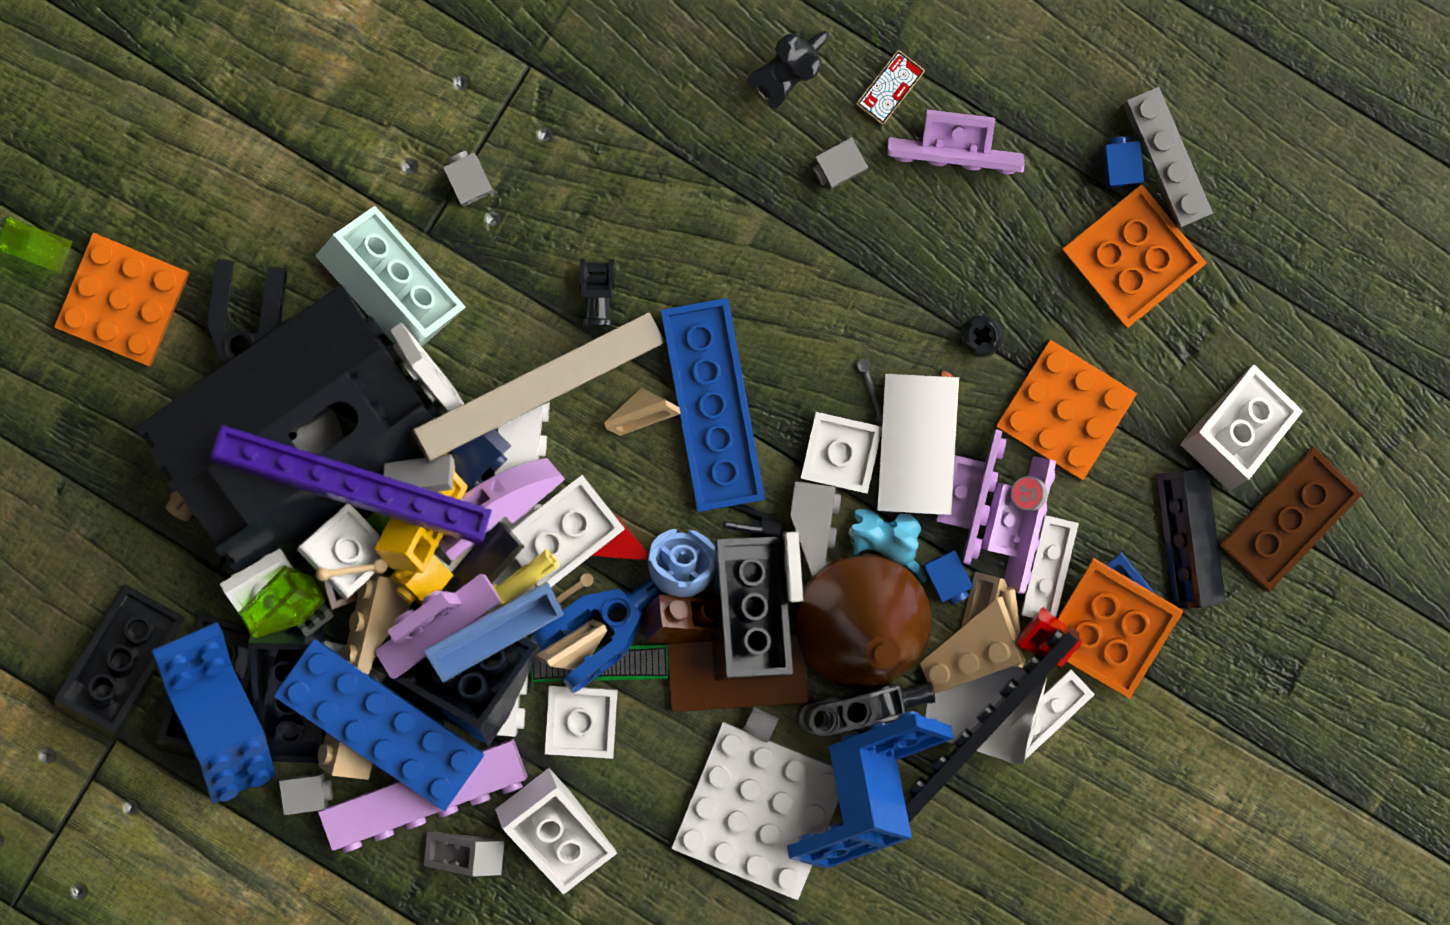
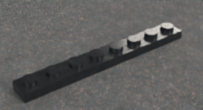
(990, 719)

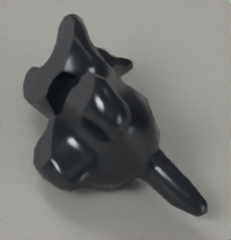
(794, 62)

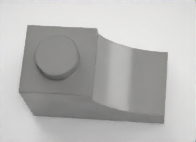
(464, 854)

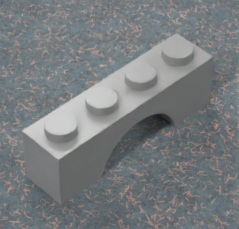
(1171, 162)

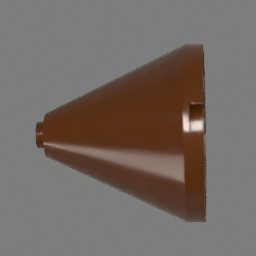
(863, 621)

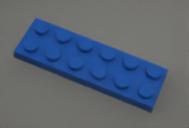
(712, 404)
(379, 724)

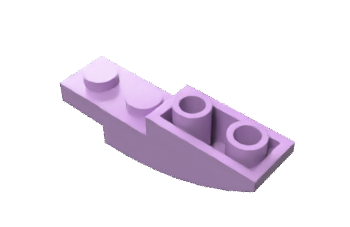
(507, 495)

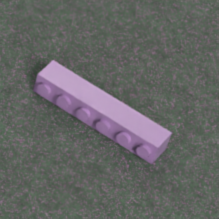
(396, 804)

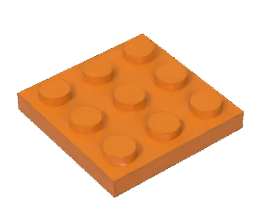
(1134, 256)
(121, 299)
(1066, 409)
(1118, 625)

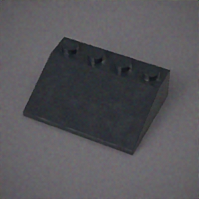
(475, 699)

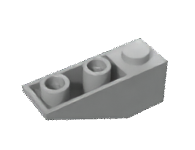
(812, 516)

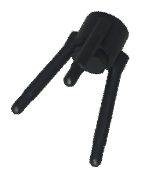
(761, 528)

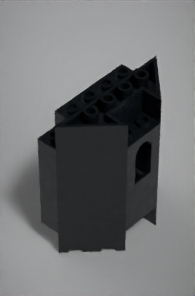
(270, 390)

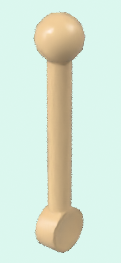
(378, 567)
(585, 580)

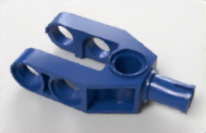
(600, 605)

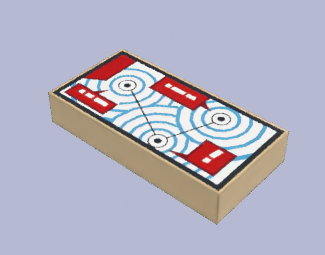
(890, 87)

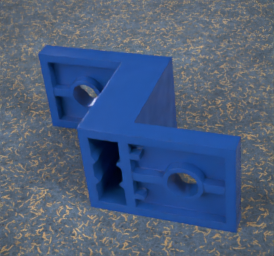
(214, 713)
(870, 790)

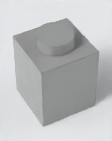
(839, 164)
(467, 178)
(305, 793)

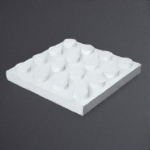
(754, 805)

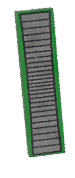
(640, 663)

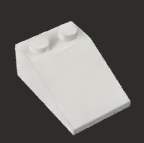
(1241, 428)
(555, 831)

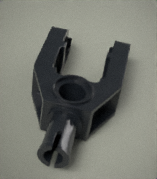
(221, 292)
(869, 708)

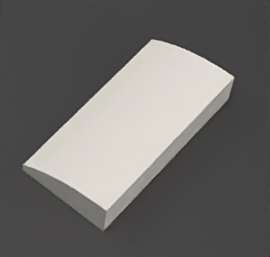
(918, 444)

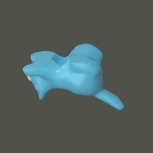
(892, 539)

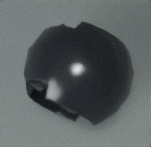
(984, 349)

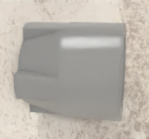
(760, 724)

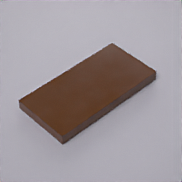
(1290, 519)
(695, 686)

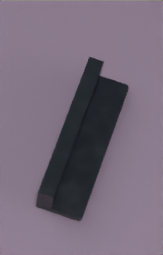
(1191, 538)

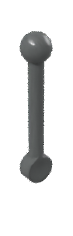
(863, 366)

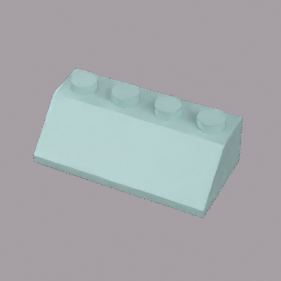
(389, 277)

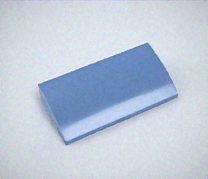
(494, 632)

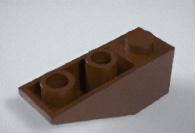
(678, 620)

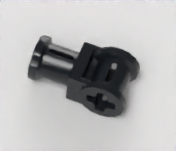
(597, 288)

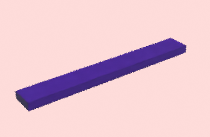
(351, 485)

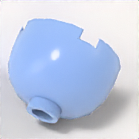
(681, 563)

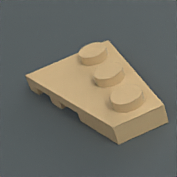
(976, 650)

